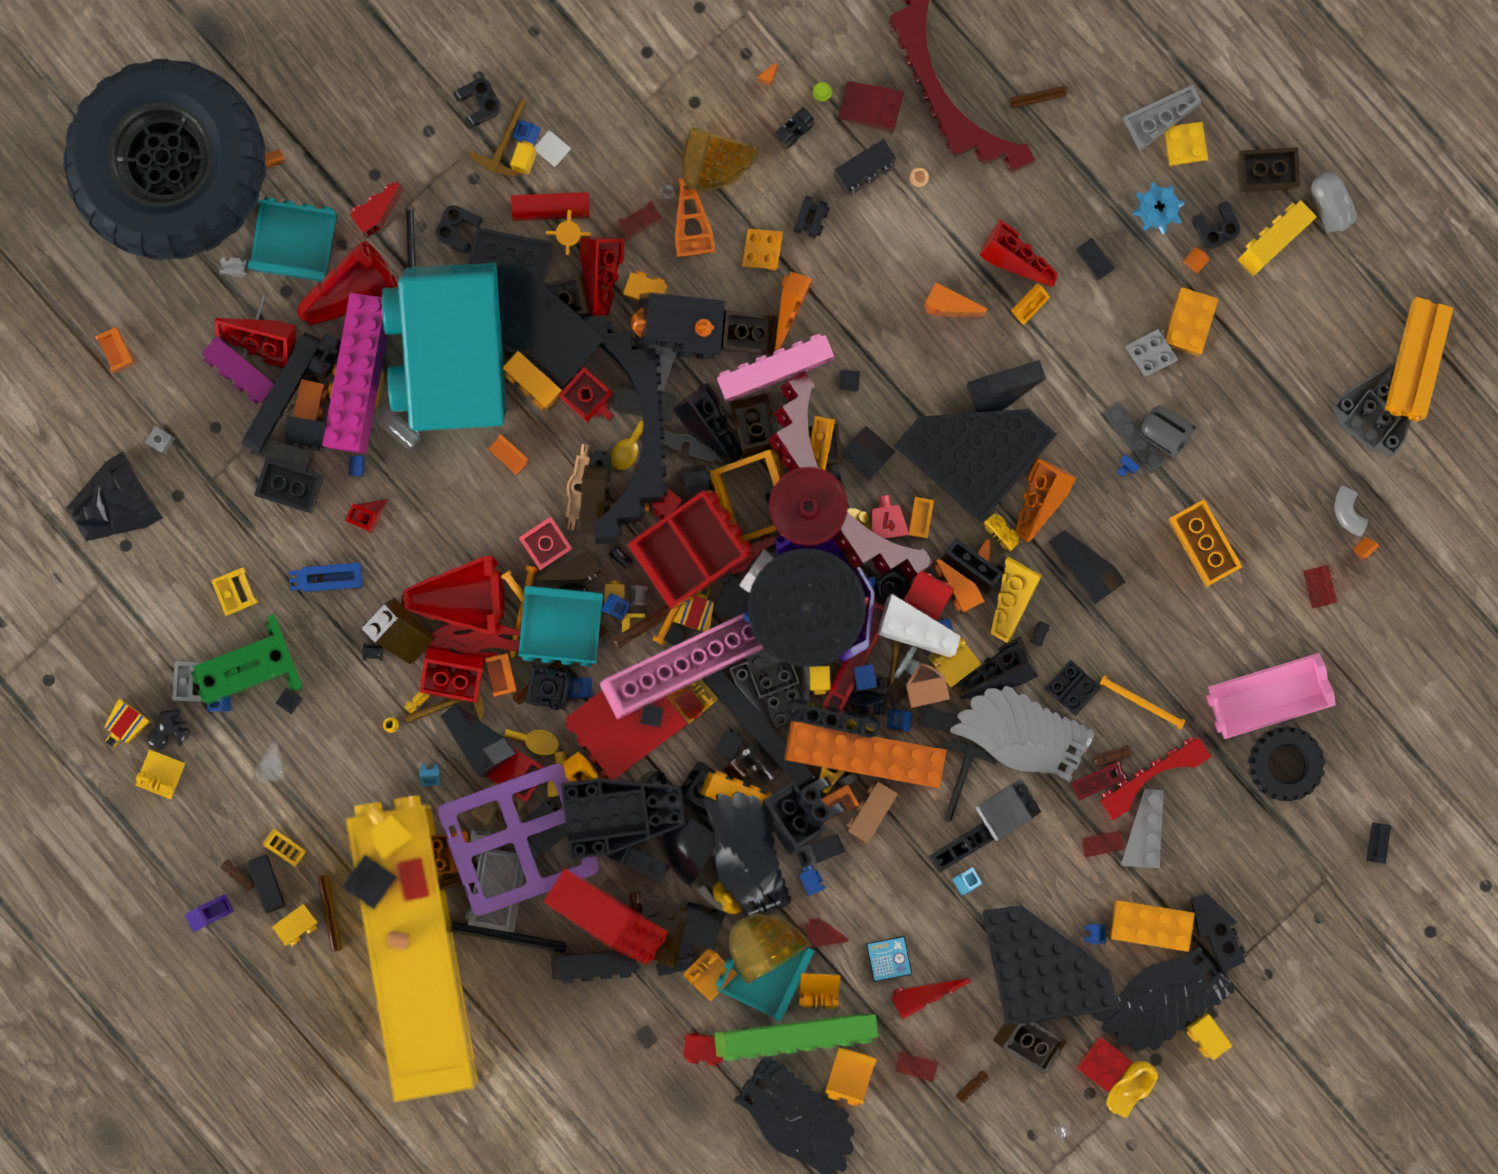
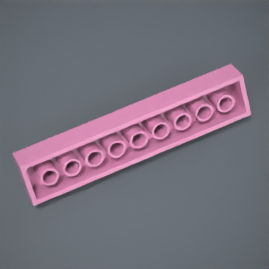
(680, 666)

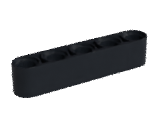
(839, 725)

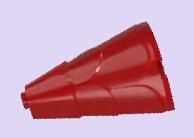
(359, 272)
(462, 596)

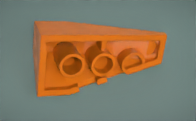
(792, 297)
(1045, 493)

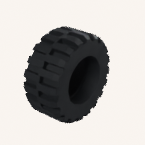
(1305, 745)

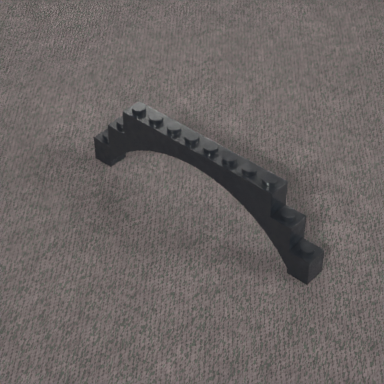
(647, 479)

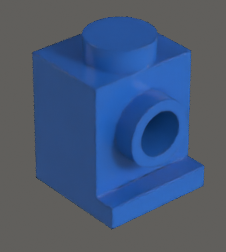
(811, 880)

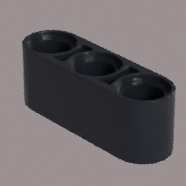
(266, 883)

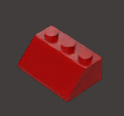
(451, 675)

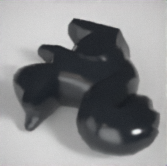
(167, 725)

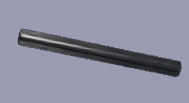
(508, 937)

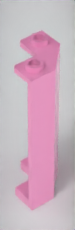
(1271, 696)

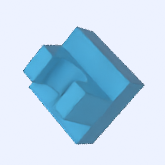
(430, 777)

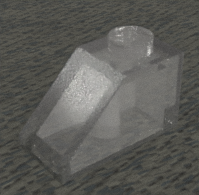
(271, 765)

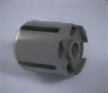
(1166, 430)

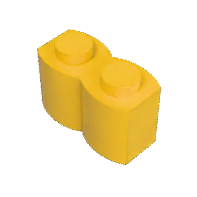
(523, 157)

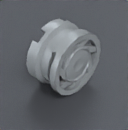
(233, 267)

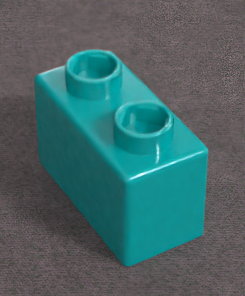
(449, 347)

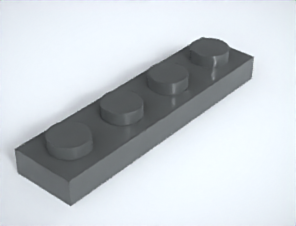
(1131, 436)

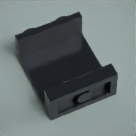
(544, 840)

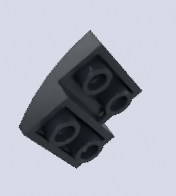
(1073, 688)

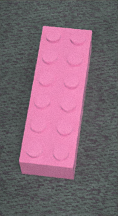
(775, 368)

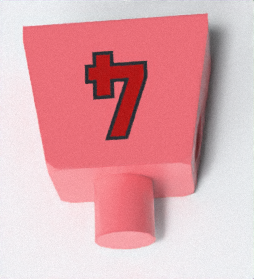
(888, 520)

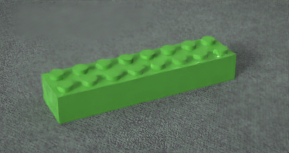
(795, 1035)

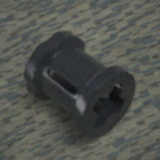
(372, 652)

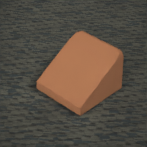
(398, 940)

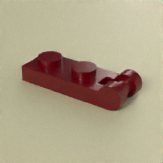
(1098, 780)

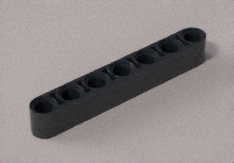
(281, 393)

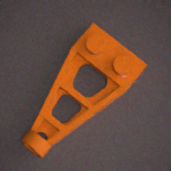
(692, 244)

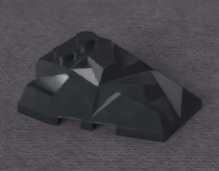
(113, 502)

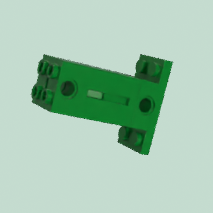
(247, 667)

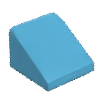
(967, 881)

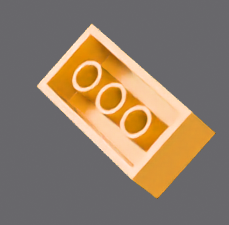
(1205, 543)
(1151, 925)

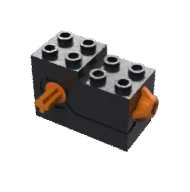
(680, 322)

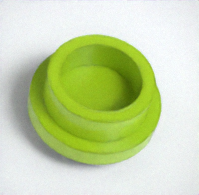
(822, 92)

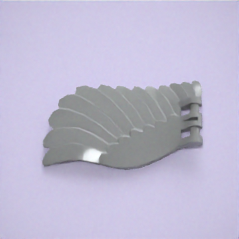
(1023, 733)

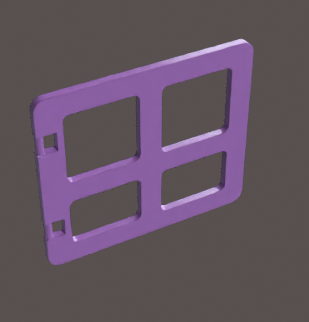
(514, 833)

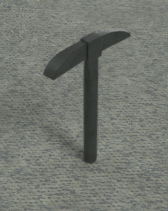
(970, 752)

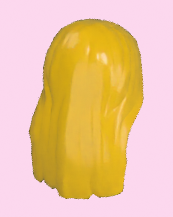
(1131, 1087)

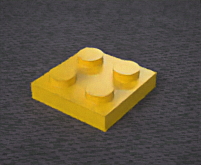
(1186, 144)

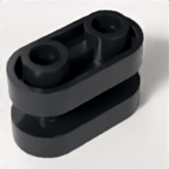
(821, 211)

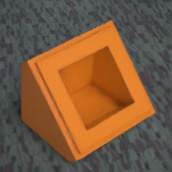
(1196, 260)

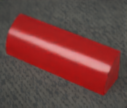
(550, 206)

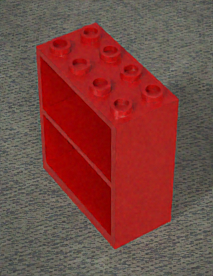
(691, 548)
(621, 741)
(605, 917)

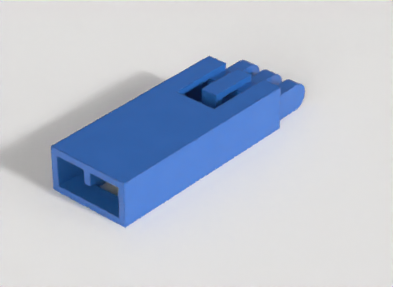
(334, 577)

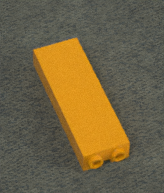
(1418, 359)

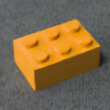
(1190, 321)
(531, 381)

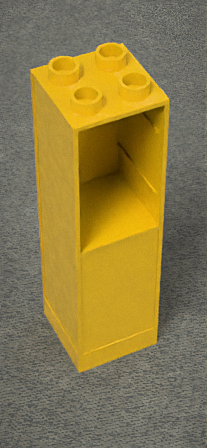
(419, 986)

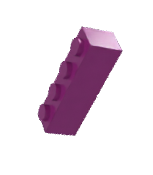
(238, 369)

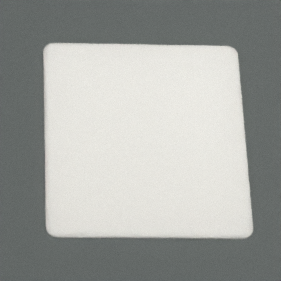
(552, 148)

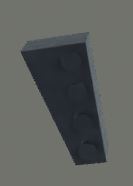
(592, 965)

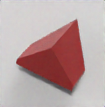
(366, 514)

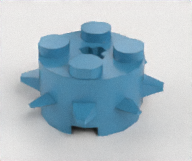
(1152, 216)

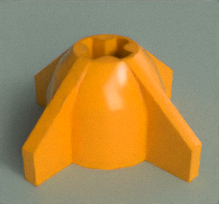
(568, 233)

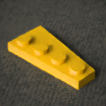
(1015, 593)

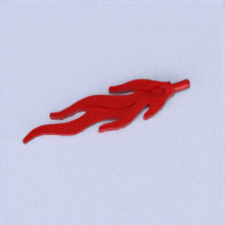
(472, 642)

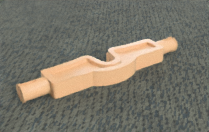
(574, 496)

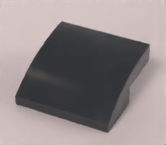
(702, 925)

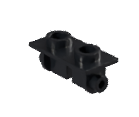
(1378, 843)

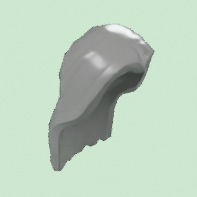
(1333, 202)

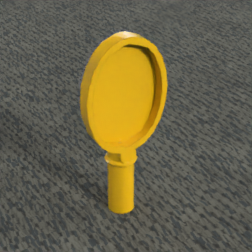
(626, 450)
(537, 741)

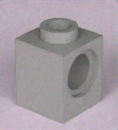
(160, 440)

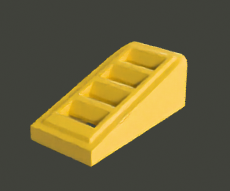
(270, 837)

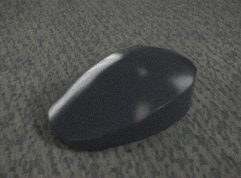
(891, 583)

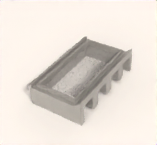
(497, 873)

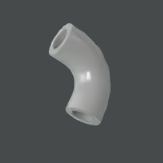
(1345, 512)

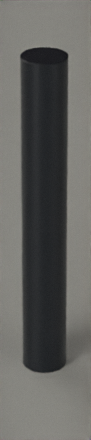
(410, 237)

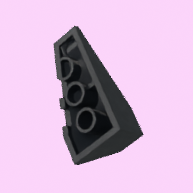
(1005, 387)
(703, 417)
(1090, 570)
(478, 742)

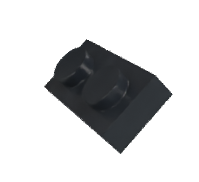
(1095, 259)
(937, 719)

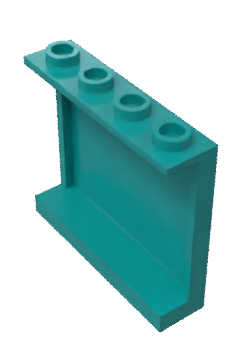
(293, 239)
(560, 625)
(771, 991)

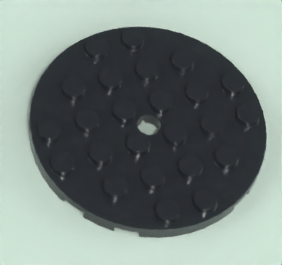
(801, 636)

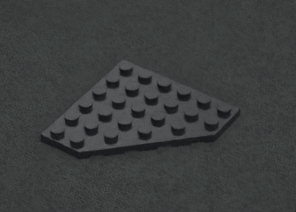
(976, 453)
(1042, 971)

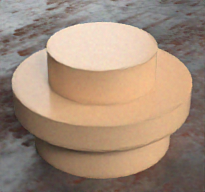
(919, 177)

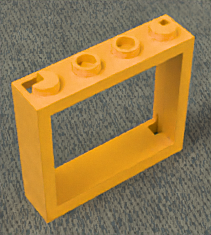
(776, 471)

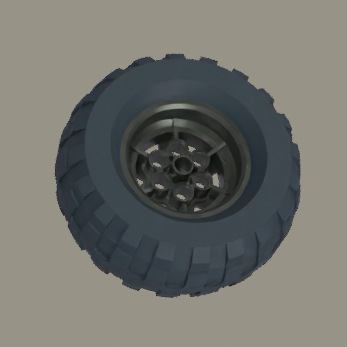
(132, 107)

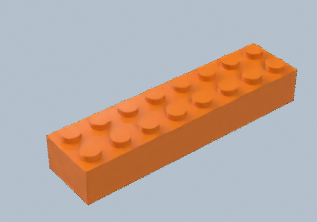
(865, 755)

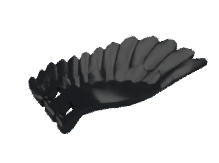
(746, 853)
(1164, 1000)
(798, 1119)

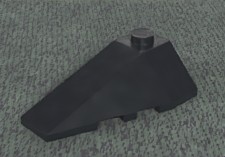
(1008, 668)

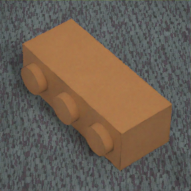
(871, 812)

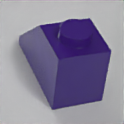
(209, 913)

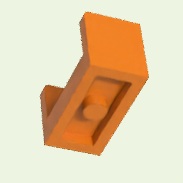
(115, 349)
(501, 675)
(843, 794)

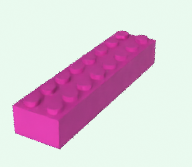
(356, 376)

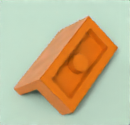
(508, 454)

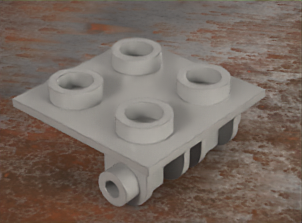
(1151, 352)

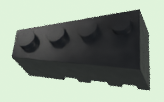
(695, 480)

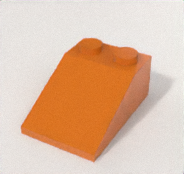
(951, 304)

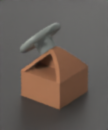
(925, 684)

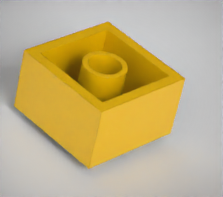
(1209, 1036)

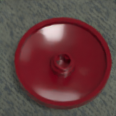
(808, 506)

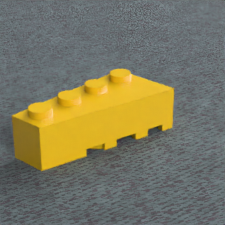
(1276, 237)

